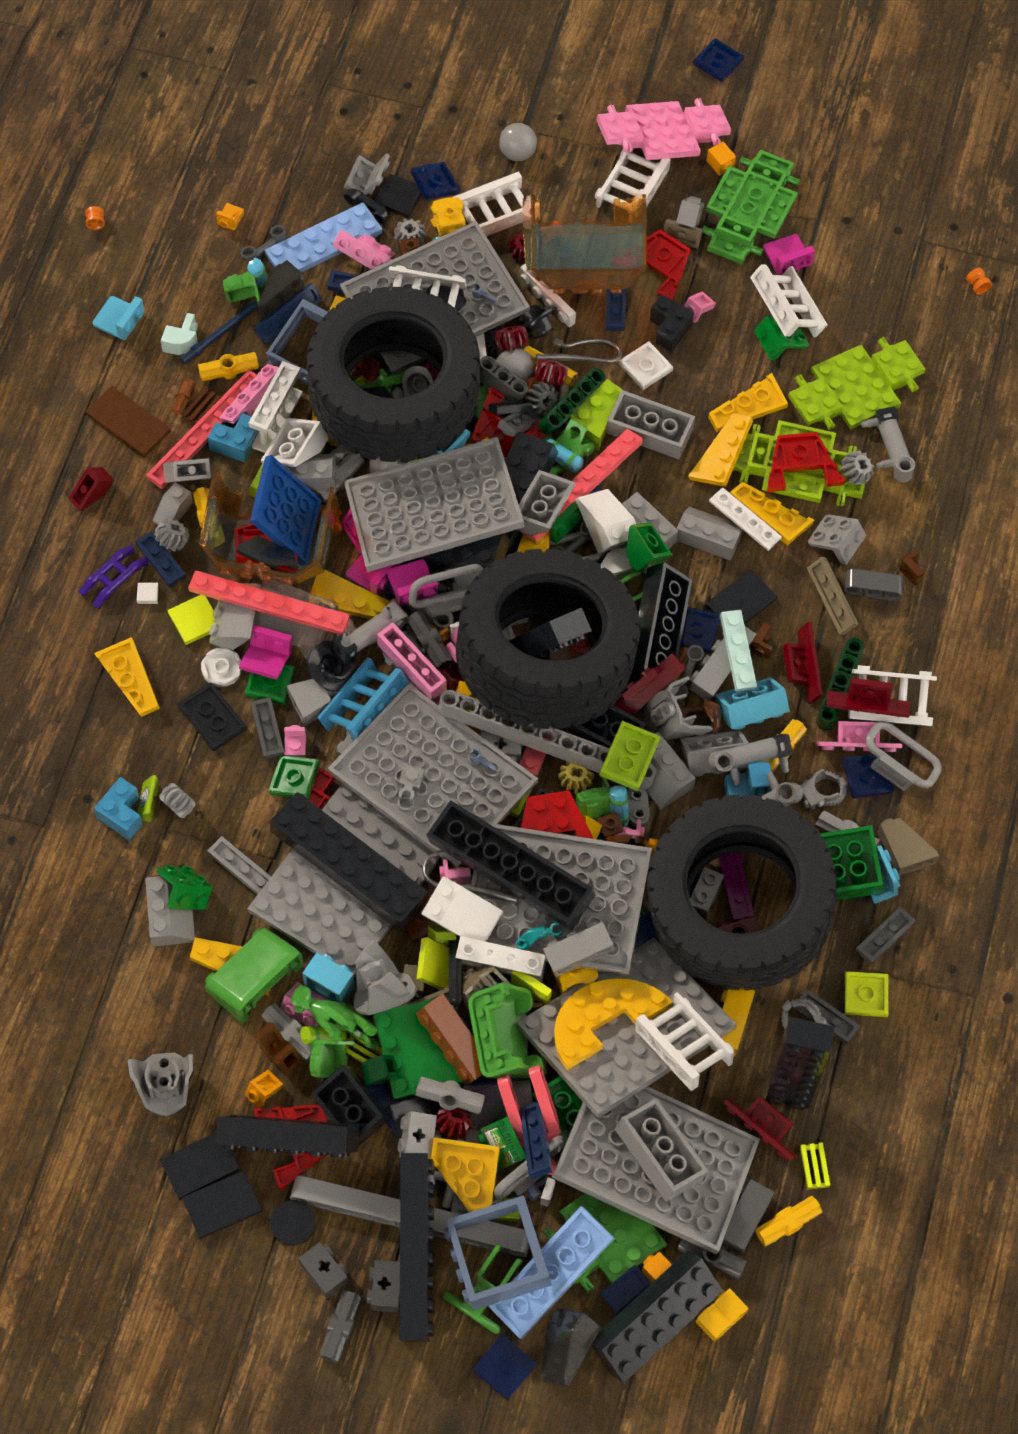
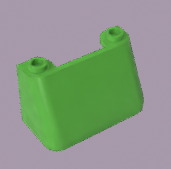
(252, 973)
(495, 1030)

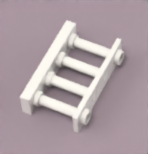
(651, 182)
(490, 191)
(455, 282)
(779, 306)
(275, 406)
(920, 717)
(503, 958)
(675, 1058)

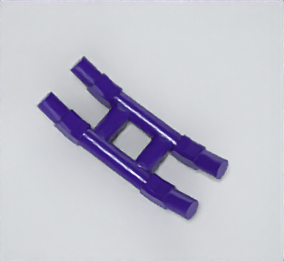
(111, 585)

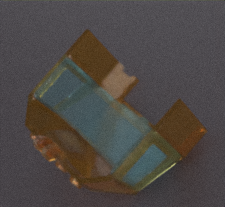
(586, 253)
(218, 537)

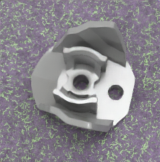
(664, 715)
(379, 982)
(150, 1077)

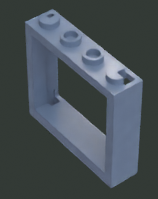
(304, 309)
(508, 1290)

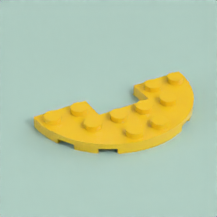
(595, 1007)

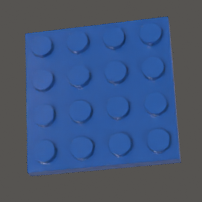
(285, 509)

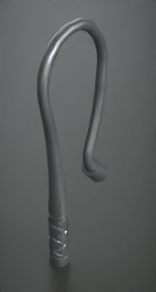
(566, 357)
(482, 890)

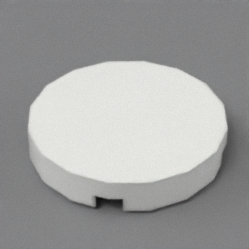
(221, 667)

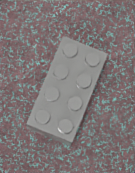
(658, 425)
(661, 1150)

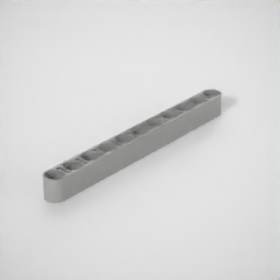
(534, 739)
(387, 1211)

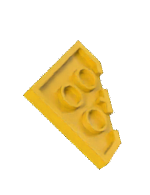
(468, 1170)

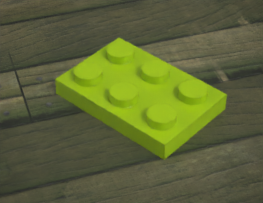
(630, 756)

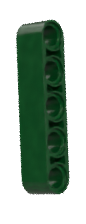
(571, 401)
(840, 675)

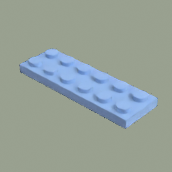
(316, 243)
(566, 1259)

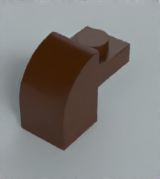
(277, 1049)

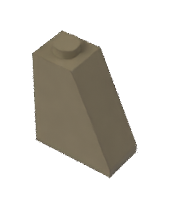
(905, 846)

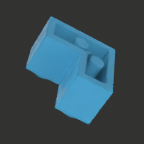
(233, 442)
(752, 782)
(116, 809)

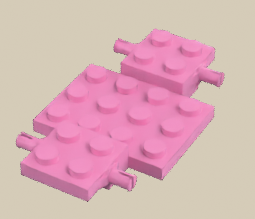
(664, 128)

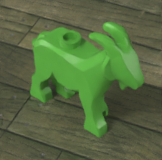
(335, 1017)

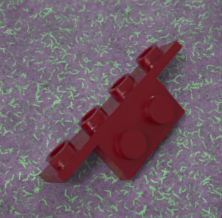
(803, 664)
(649, 685)
(869, 697)
(766, 1121)

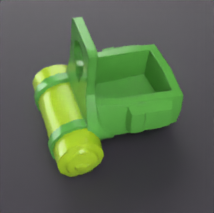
(326, 1054)

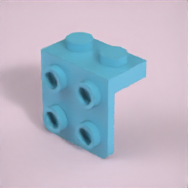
(119, 316)
(889, 876)

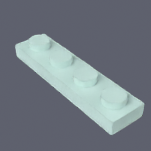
(738, 650)

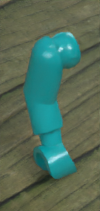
(534, 934)

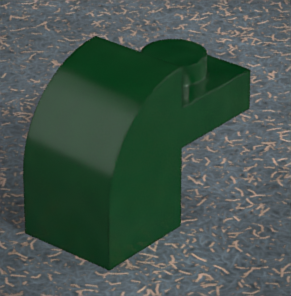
(379, 1070)

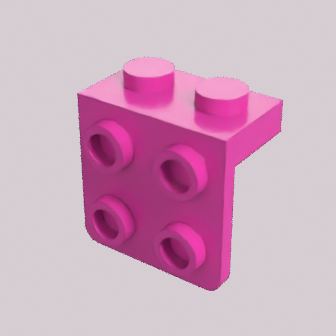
(405, 575)
(372, 581)

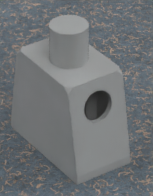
(309, 699)

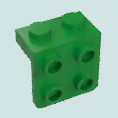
(775, 342)
(565, 522)
(189, 888)

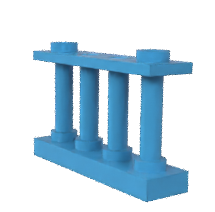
(355, 686)

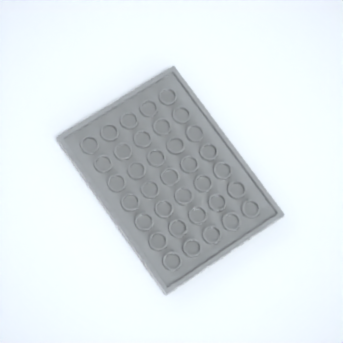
(459, 253)
(433, 504)
(419, 736)
(611, 868)
(318, 910)
(626, 1059)
(604, 1168)

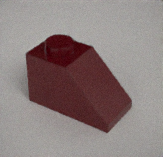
(90, 487)

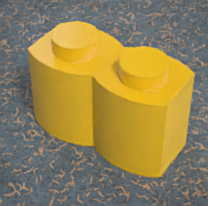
(721, 1314)

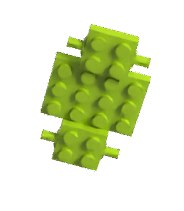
(856, 384)
(758, 455)

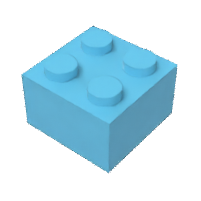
(329, 978)

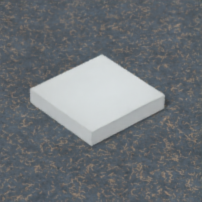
(645, 365)

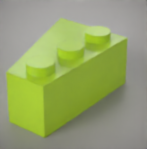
(596, 412)

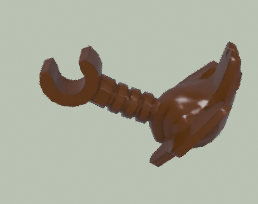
(709, 709)

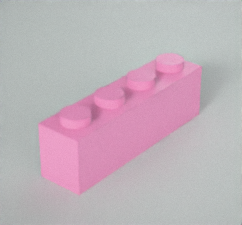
(411, 661)

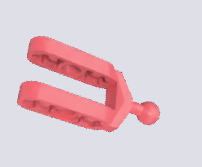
(545, 1102)

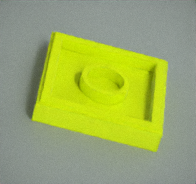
(192, 618)
(433, 964)
(538, 990)
(866, 994)

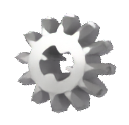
(409, 230)
(857, 467)
(171, 534)
(177, 800)

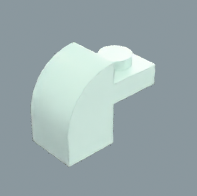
(180, 340)

